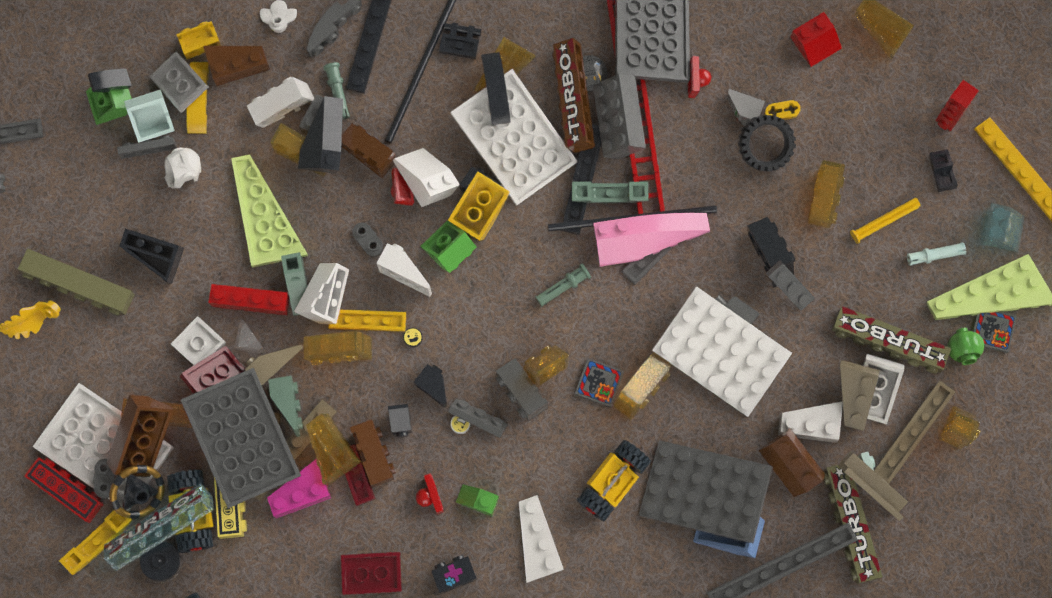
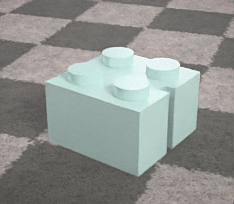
(149, 116)

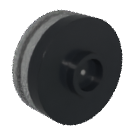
(161, 563)

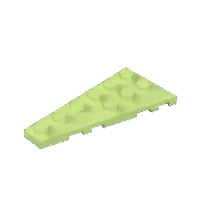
(264, 222)
(1003, 289)

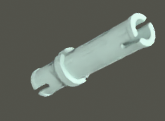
(935, 254)

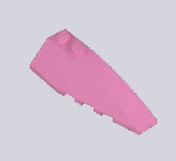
(640, 236)

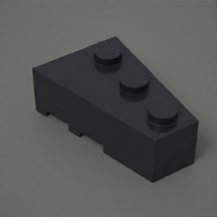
(770, 245)
(154, 253)

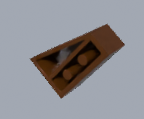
(373, 453)

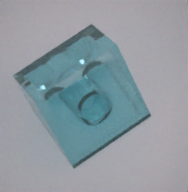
(1002, 228)

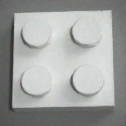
(198, 341)

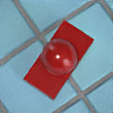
(698, 77)
(400, 190)
(427, 496)

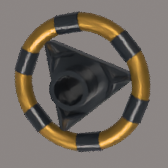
(137, 491)

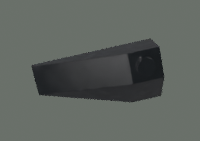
(323, 141)

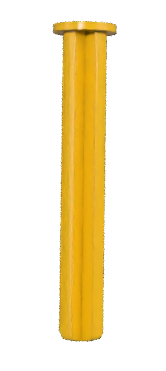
(885, 220)

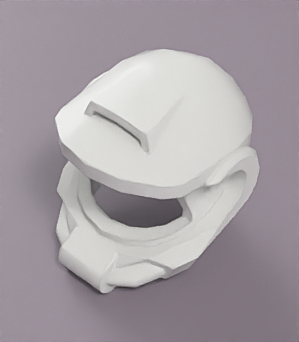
(181, 166)

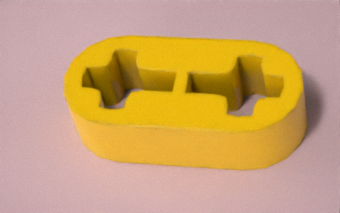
(781, 106)

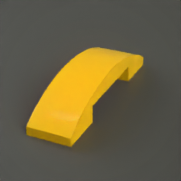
(197, 110)
(94, 544)

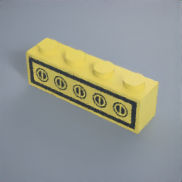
(229, 520)

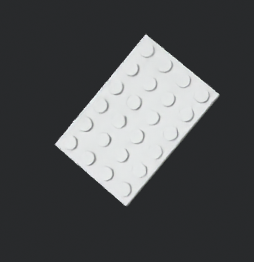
(519, 153)
(722, 351)
(84, 435)

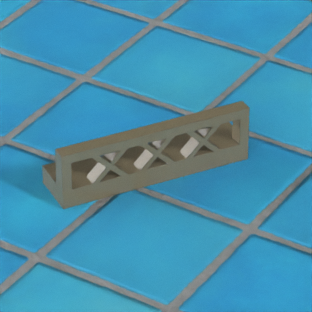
(873, 484)

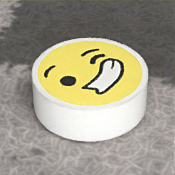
(459, 425)

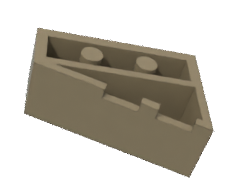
(857, 392)

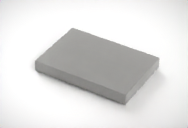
(178, 82)

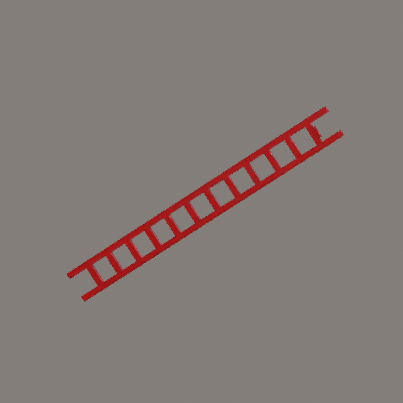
(650, 140)

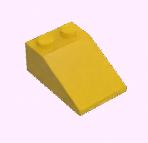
(479, 206)

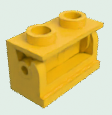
(194, 39)

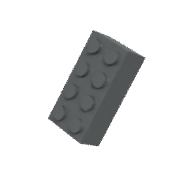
(619, 116)

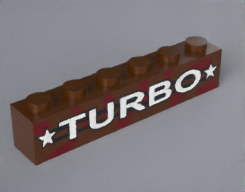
(573, 95)

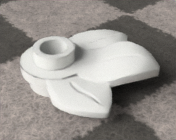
(278, 12)

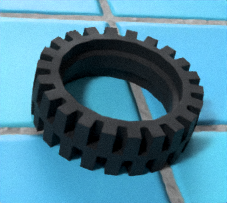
(786, 153)

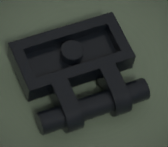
(459, 45)

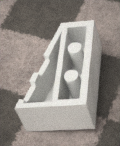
(280, 101)
(324, 294)
(814, 423)

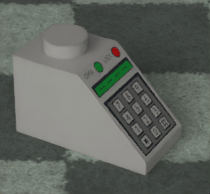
(744, 106)

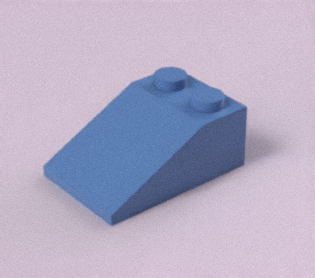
(731, 545)

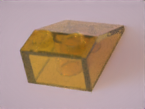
(546, 365)

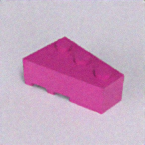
(299, 492)

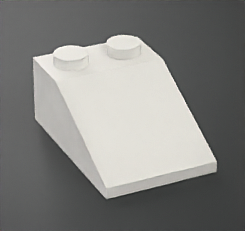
(426, 176)
(398, 266)
(886, 388)

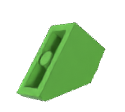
(477, 499)

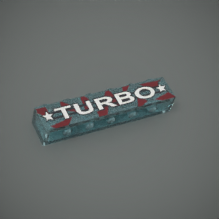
(158, 527)

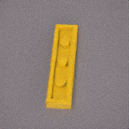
(370, 320)

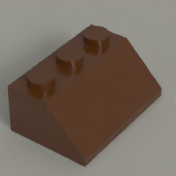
(792, 463)

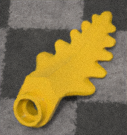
(29, 319)

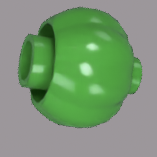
(966, 345)

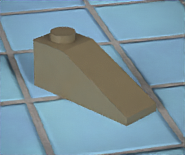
(270, 363)

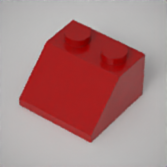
(816, 39)

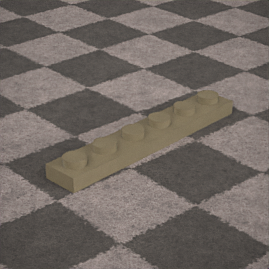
(914, 431)
(299, 444)

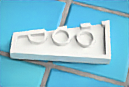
(538, 545)

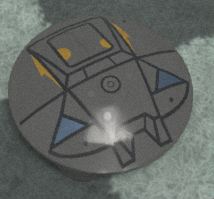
(594, 71)

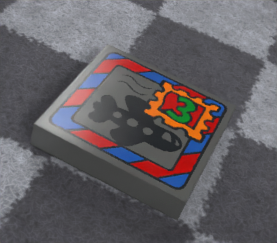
(995, 329)
(599, 382)

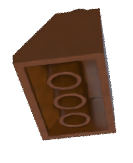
(139, 434)

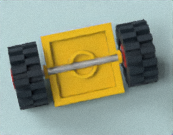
(613, 480)
(191, 537)

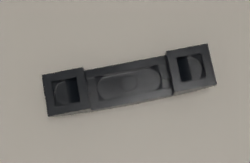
(496, 88)

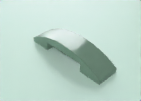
(609, 192)

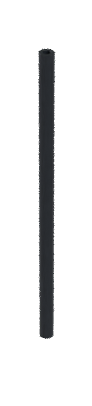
(420, 70)
(590, 223)

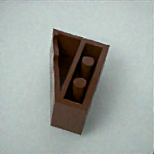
(235, 62)
(368, 150)

